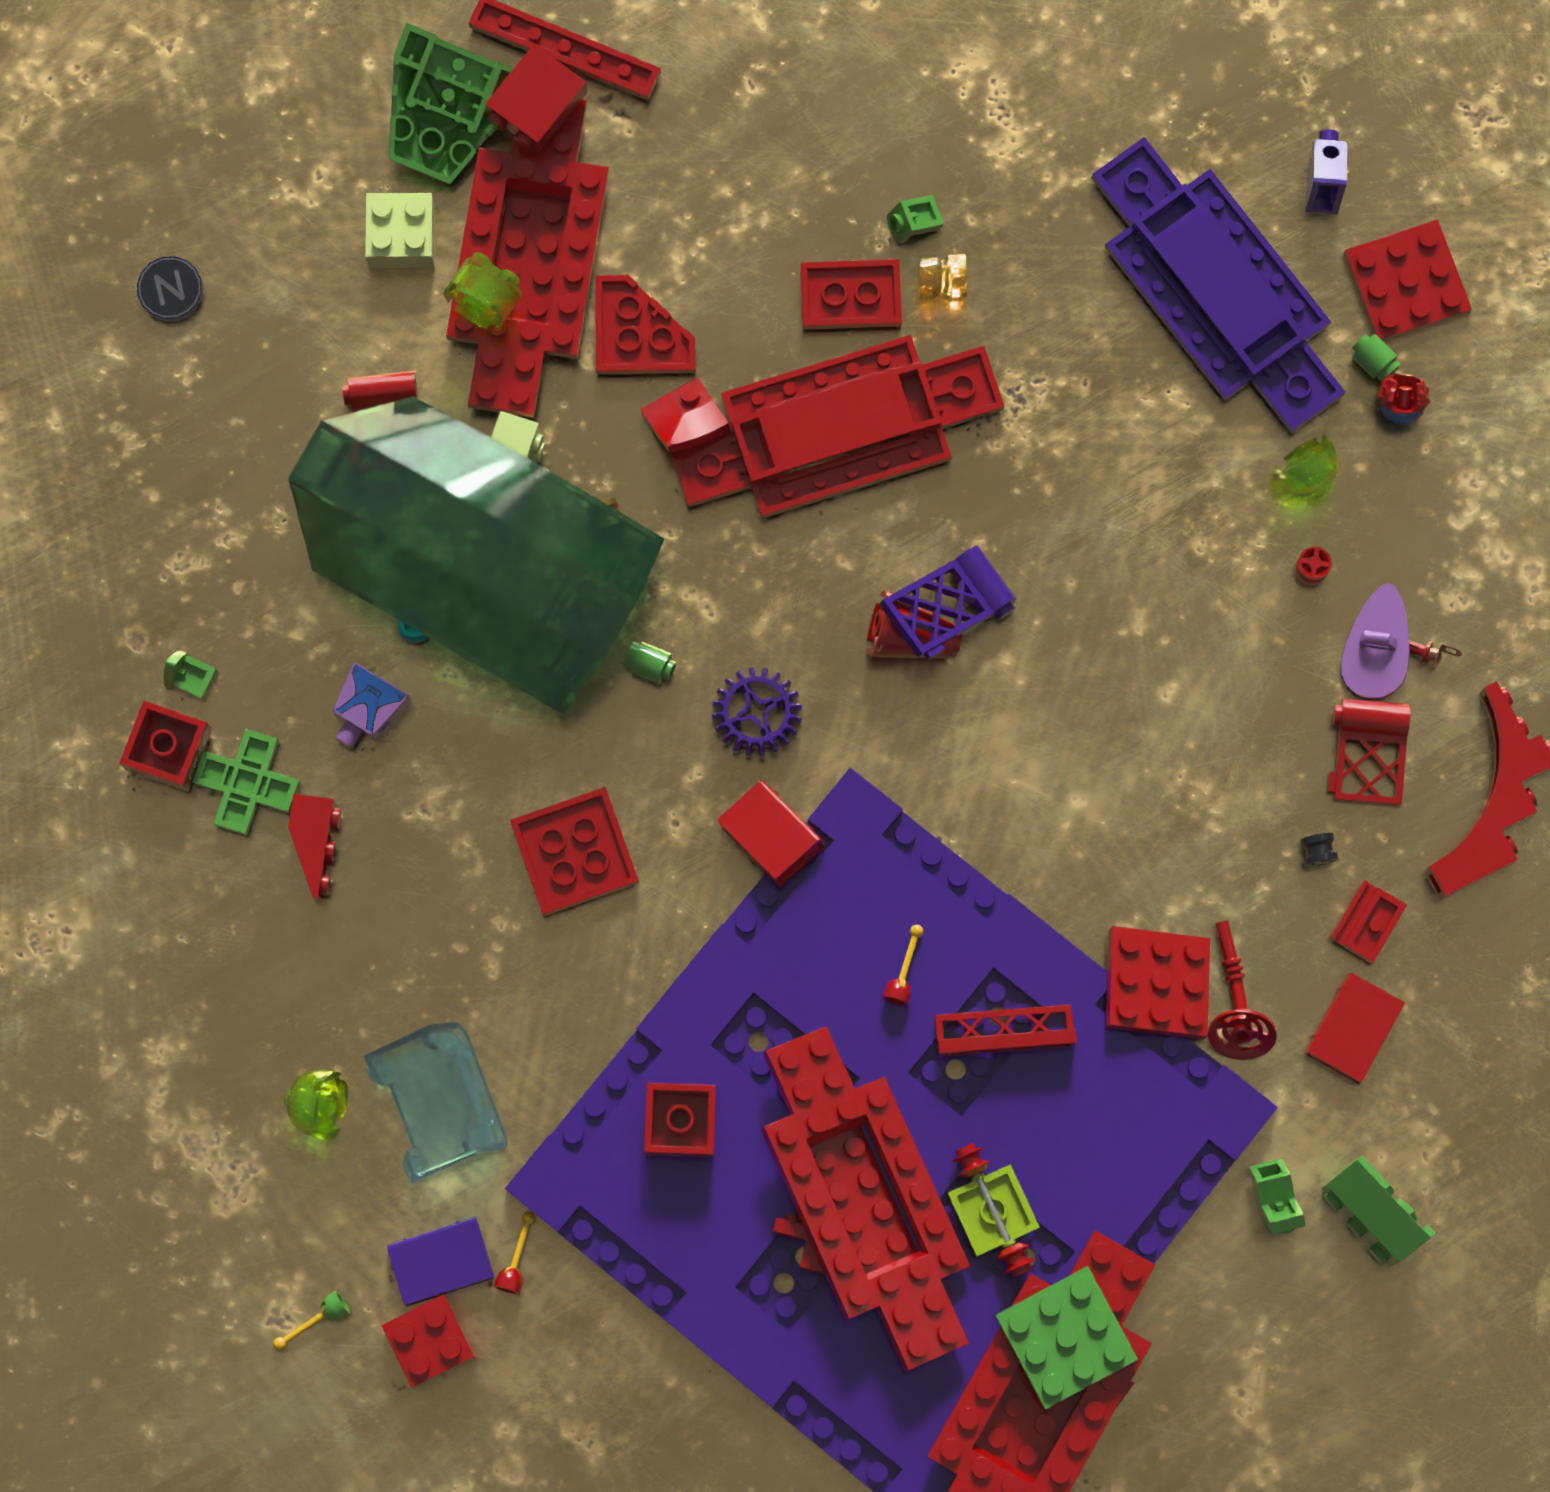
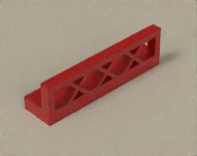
(1005, 1042)

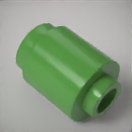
(1375, 357)
(650, 662)

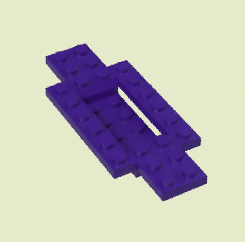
(1229, 275)

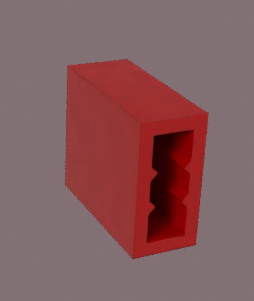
(535, 99)

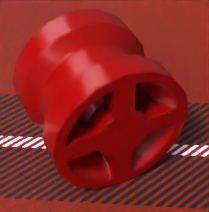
(1316, 559)

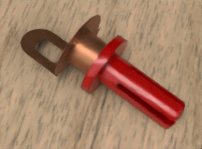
(1429, 653)

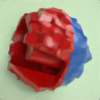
(1403, 398)

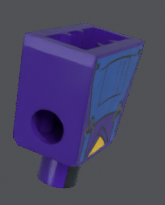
(1326, 173)

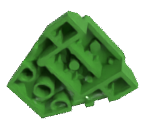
(439, 103)

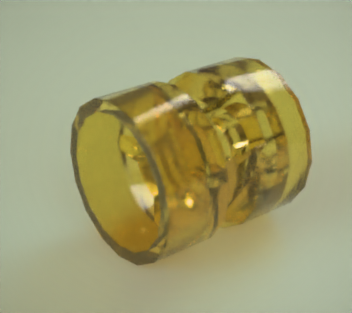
(942, 276)

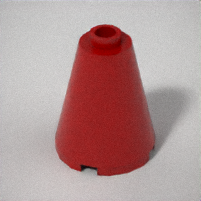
(889, 641)

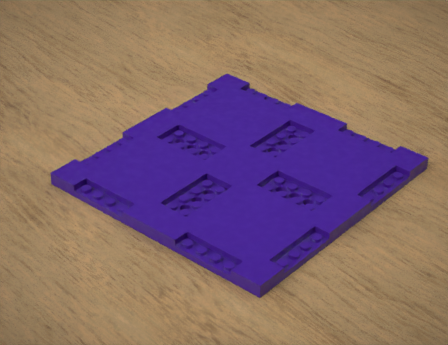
(1099, 1133)

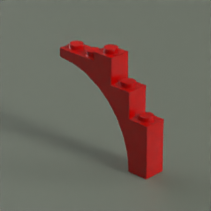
(1509, 803)

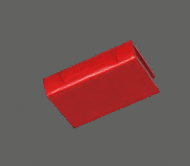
(771, 833)
(1354, 1028)

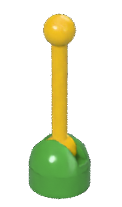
(332, 1308)

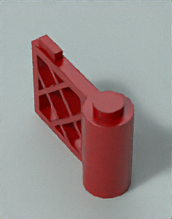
(379, 389)
(1373, 723)

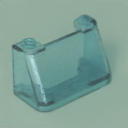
(439, 1099)

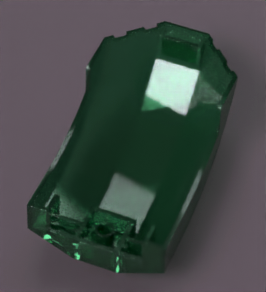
(471, 544)

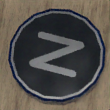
(170, 289)

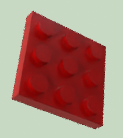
(1407, 281)
(574, 851)
(1158, 983)

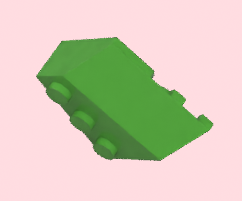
(1374, 1213)

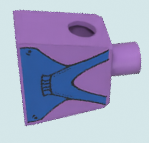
(367, 706)

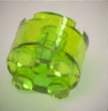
(483, 292)

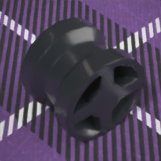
(1319, 849)

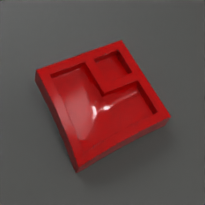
(685, 417)

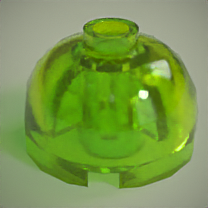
(1309, 469)
(316, 1102)

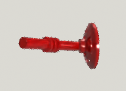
(1243, 1021)

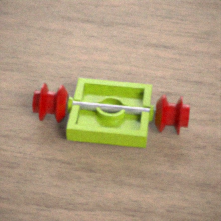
(993, 1210)

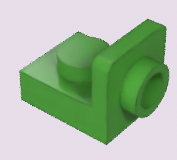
(914, 218)

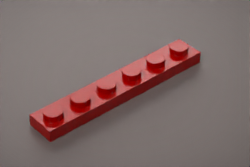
(566, 47)

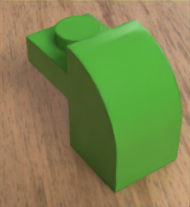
(1276, 1197)

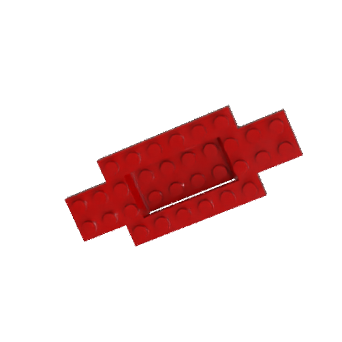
(551, 247)
(832, 412)
(849, 1203)
(999, 1425)

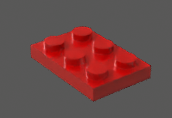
(851, 294)

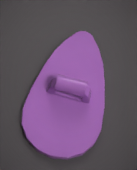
(1378, 646)

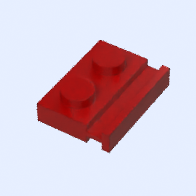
(1368, 921)

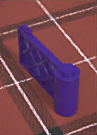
(977, 584)

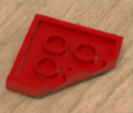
(637, 332)

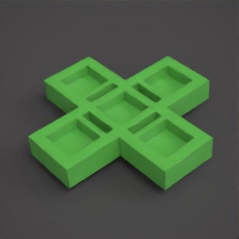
(246, 782)

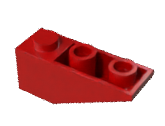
(312, 830)

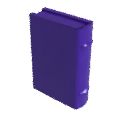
(440, 1261)

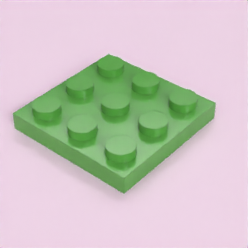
(1066, 1337)

